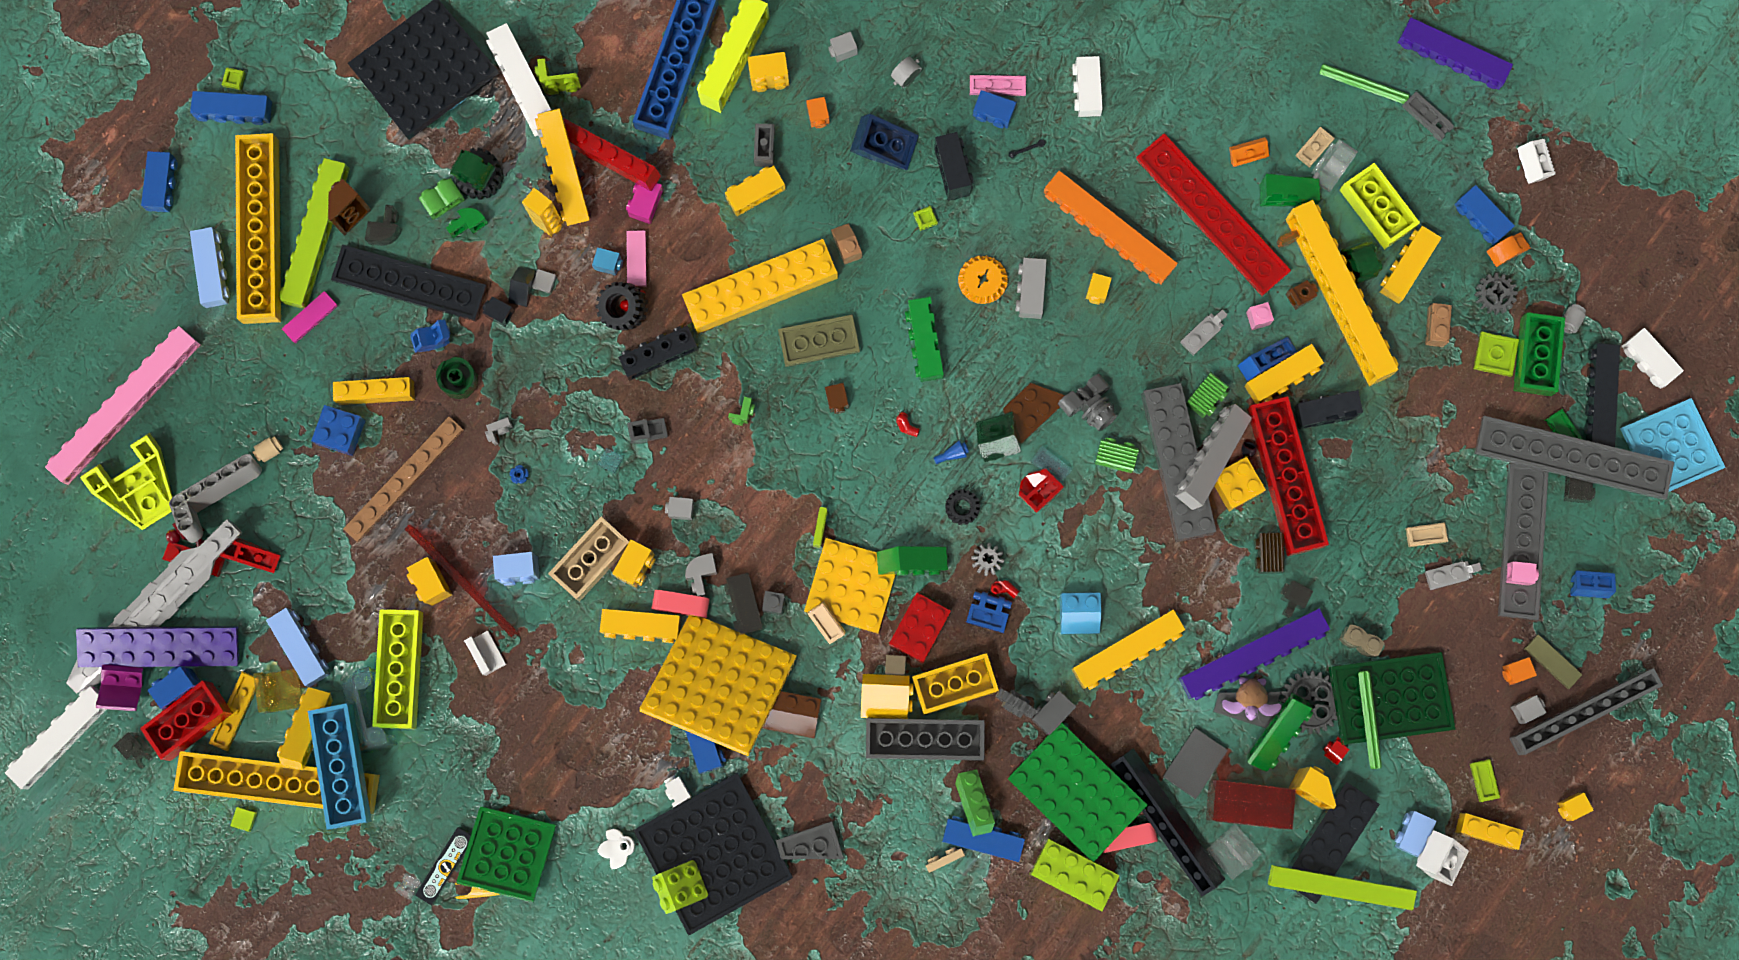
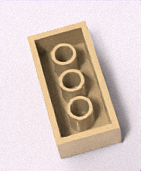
(573, 569)

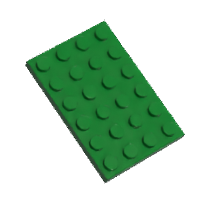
(1077, 792)

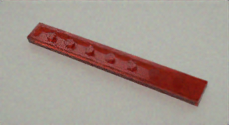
(458, 577)

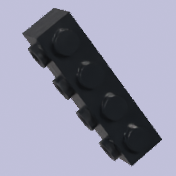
(658, 352)

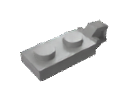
(1203, 332)
(1451, 574)

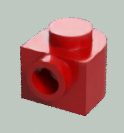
(1335, 751)

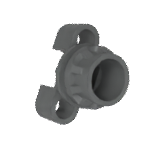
(1096, 410)

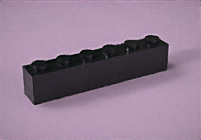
(1602, 394)

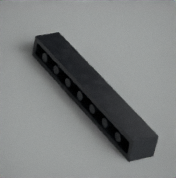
(1169, 823)

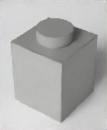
(843, 47)
(680, 508)
(1528, 709)

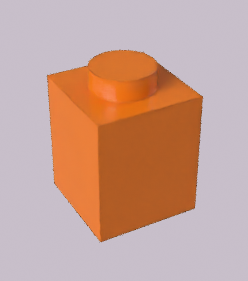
(817, 112)
(1518, 671)

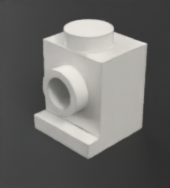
(676, 790)

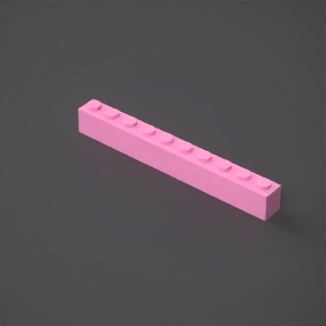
(122, 405)

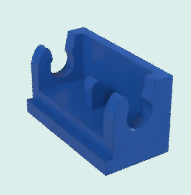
(1593, 584)

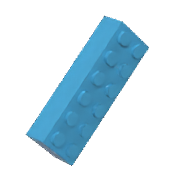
(339, 766)

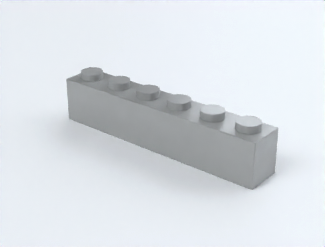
(1213, 456)

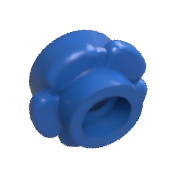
(519, 479)

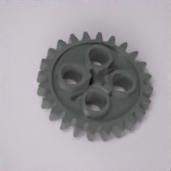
(1311, 685)

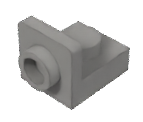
(500, 427)

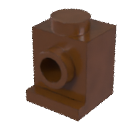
(1296, 297)

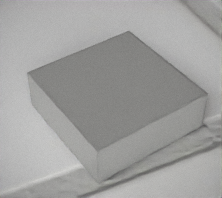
(544, 281)

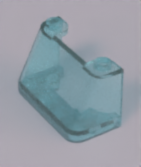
(354, 692)

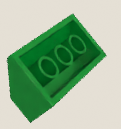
(1279, 732)

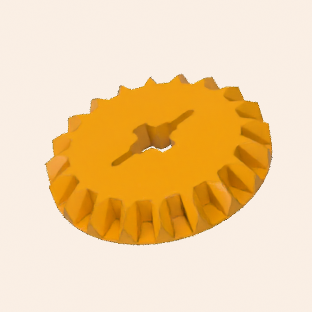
(988, 291)

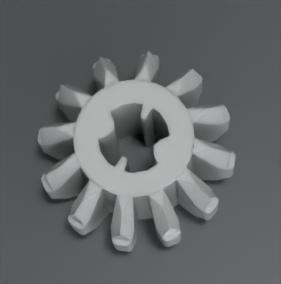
(990, 553)

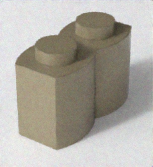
(1366, 644)

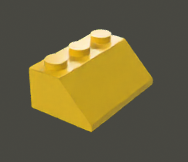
(1314, 787)

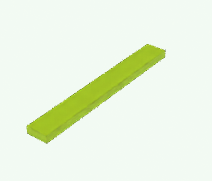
(1342, 887)

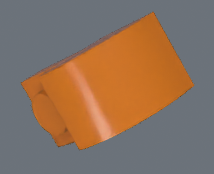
(1508, 249)

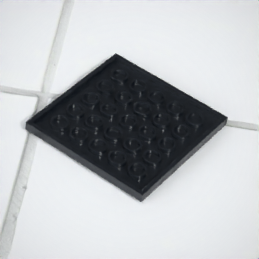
(423, 68)
(727, 843)

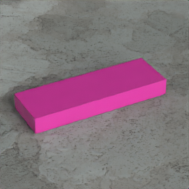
(309, 317)

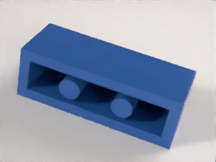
(159, 181)
(1484, 215)

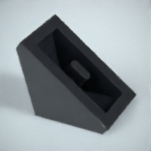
(521, 286)

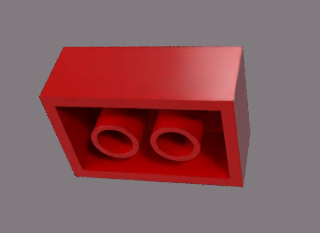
(919, 628)

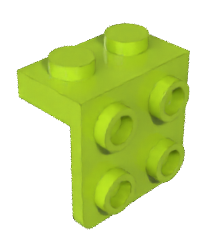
(556, 83)
(679, 887)

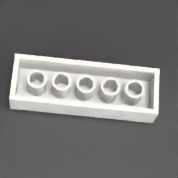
(518, 75)

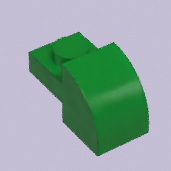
(469, 219)

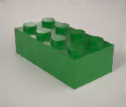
(1539, 354)

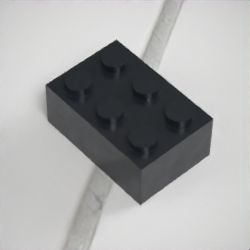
(953, 166)

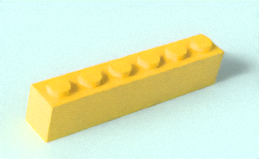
(563, 166)
(1128, 649)

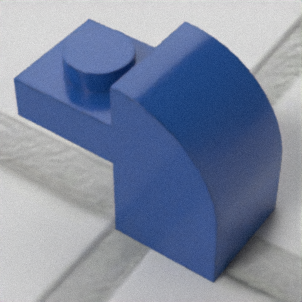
(431, 337)

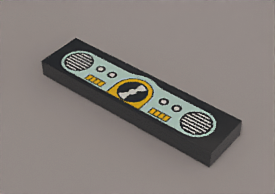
(444, 866)

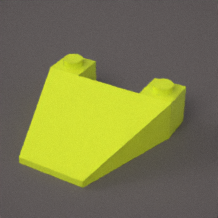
(139, 492)

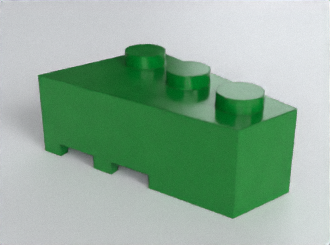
(1288, 190)
(912, 560)

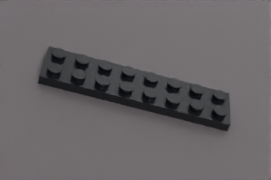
(409, 283)

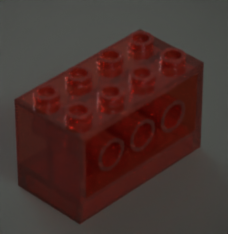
(1250, 804)

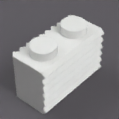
(1536, 161)

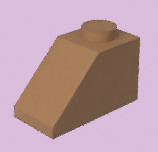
(846, 243)

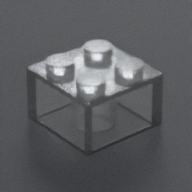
(1333, 164)

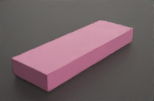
(998, 85)
(636, 258)

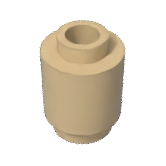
(267, 449)

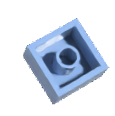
(516, 568)

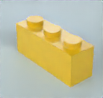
(754, 190)
(1489, 831)

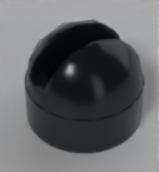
(1248, 449)

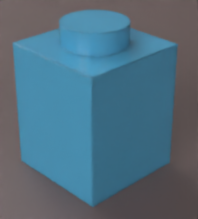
(607, 261)

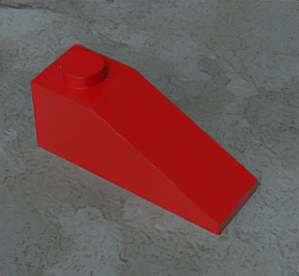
(251, 555)

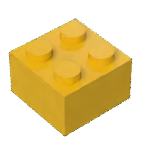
(768, 72)
(1238, 484)
(634, 564)
(429, 581)

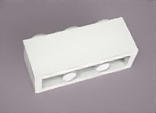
(1087, 86)
(1652, 358)

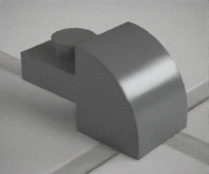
(645, 431)

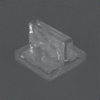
(1233, 852)

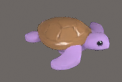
(1251, 697)

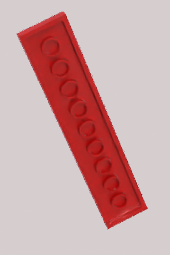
(1213, 214)

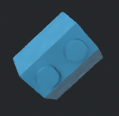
(1080, 613)

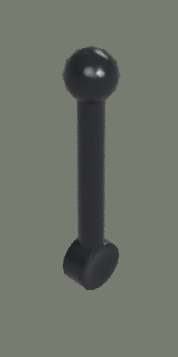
(1041, 143)

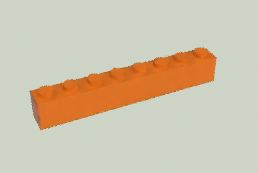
(1110, 228)

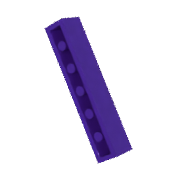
(1454, 54)

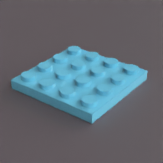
(1679, 437)

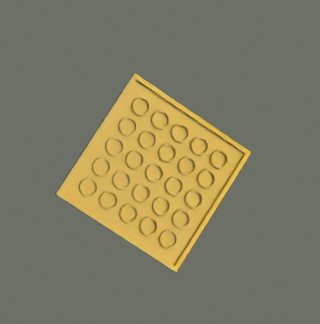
(718, 684)

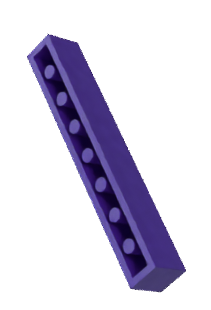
(1253, 654)

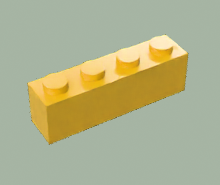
(542, 212)
(1410, 264)
(1284, 374)
(373, 391)
(640, 624)
(298, 738)

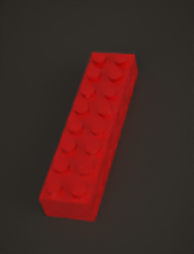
(1287, 476)

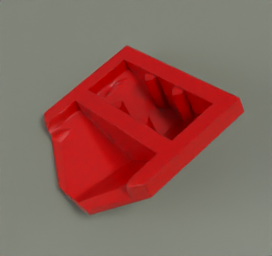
(1039, 489)

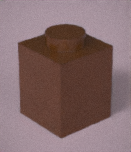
(836, 398)

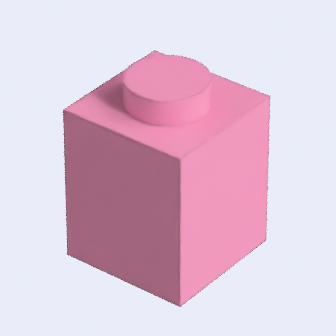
(1260, 316)
(1522, 573)

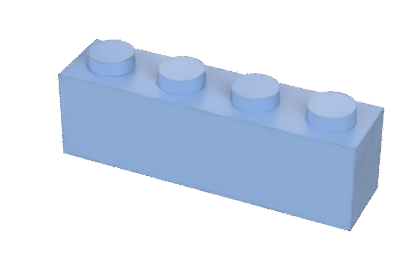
(209, 267)
(298, 647)

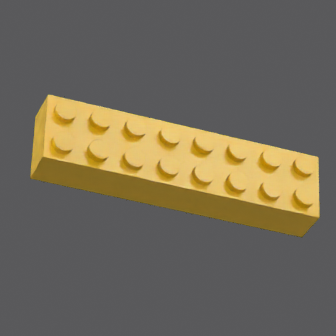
(760, 286)

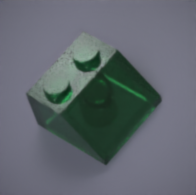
(998, 437)

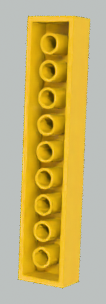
(258, 228)
(1342, 293)
(255, 780)

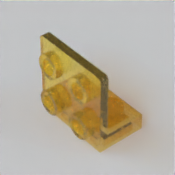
(277, 691)

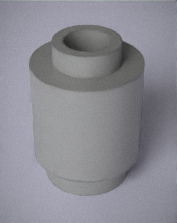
(1573, 318)

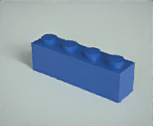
(231, 107)
(991, 843)

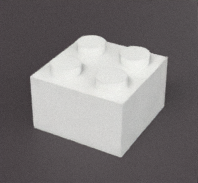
(1442, 858)

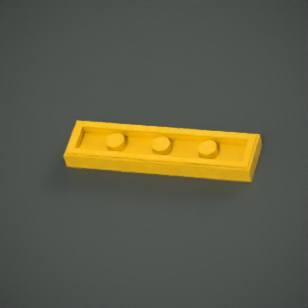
(238, 703)

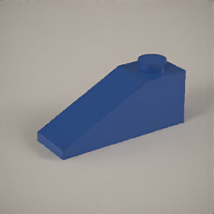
(1266, 358)

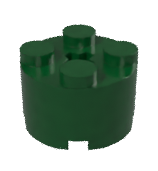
(472, 169)
(1362, 261)
(454, 368)

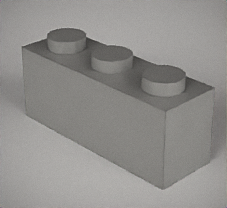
(1031, 288)

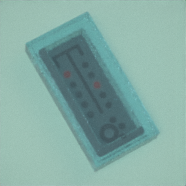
(1045, 460)

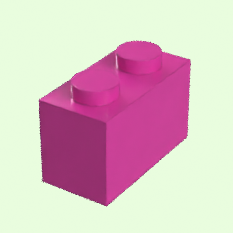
(644, 203)

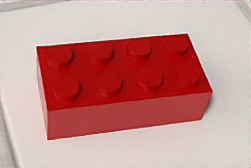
(186, 720)

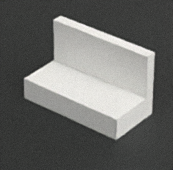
(485, 653)

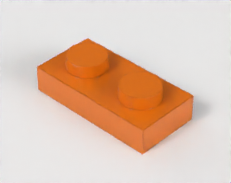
(1249, 152)

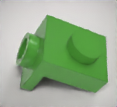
(747, 410)

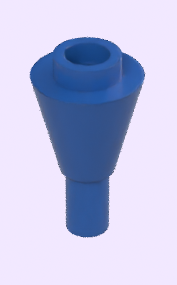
(957, 451)

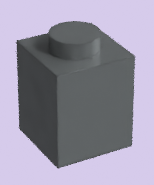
(773, 603)

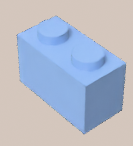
(1414, 833)

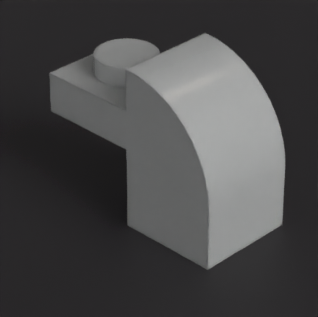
(697, 569)

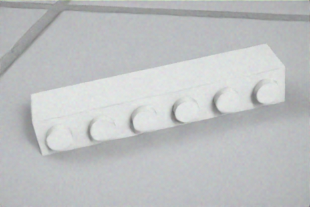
(56, 739)

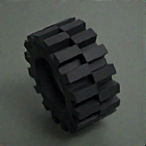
(962, 518)

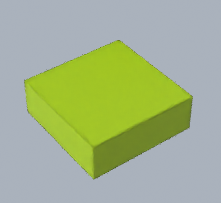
(233, 78)
(925, 218)
(243, 819)

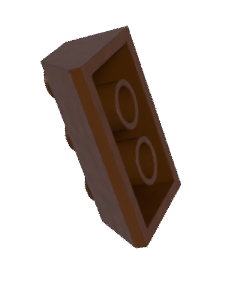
(345, 207)
(794, 715)

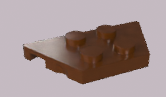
(1033, 408)

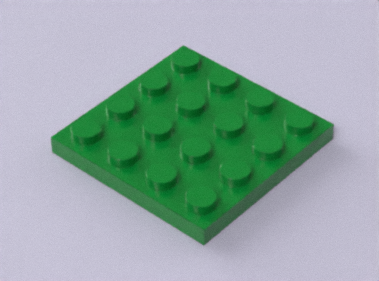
(506, 854)

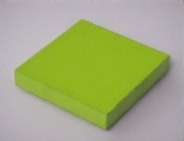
(1496, 354)

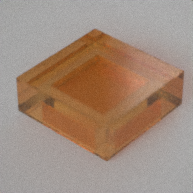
(1287, 239)

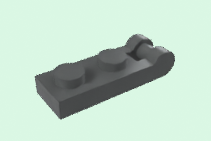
(1428, 116)

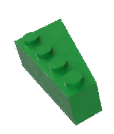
(924, 339)

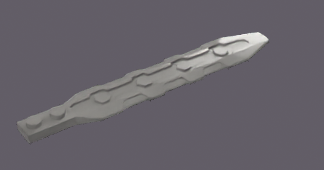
(165, 594)

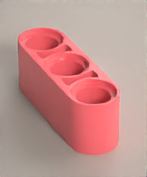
(680, 603)
(1134, 836)

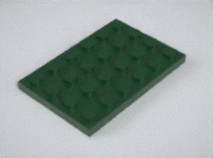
(1407, 696)

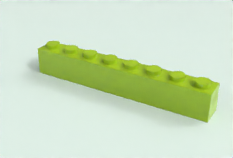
(313, 237)

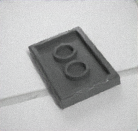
(1195, 763)

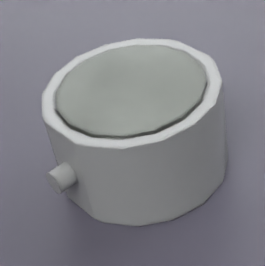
(906, 72)

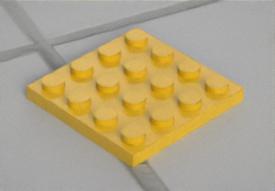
(850, 585)

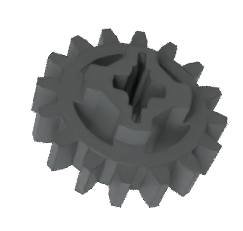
(1500, 287)
(1015, 703)

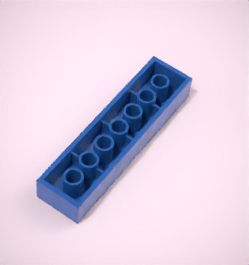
(674, 66)

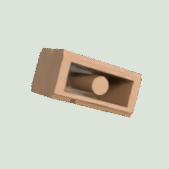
(1438, 325)

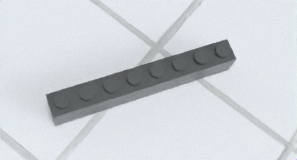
(1586, 711)

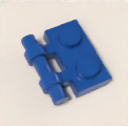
(986, 617)

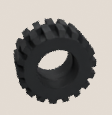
(494, 181)
(608, 301)

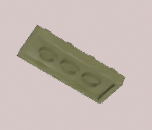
(819, 340)

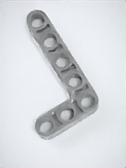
(208, 491)

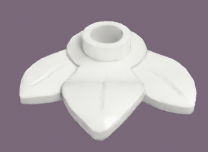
(613, 848)

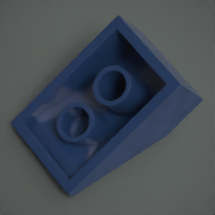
(884, 142)

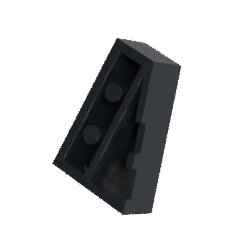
(1328, 409)

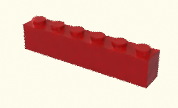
(612, 156)

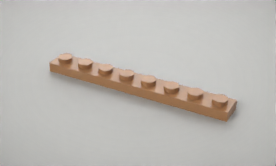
(403, 479)

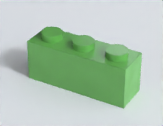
(975, 802)

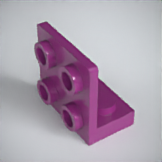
(120, 688)

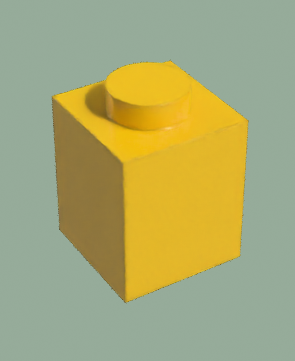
(1098, 289)
(1574, 807)

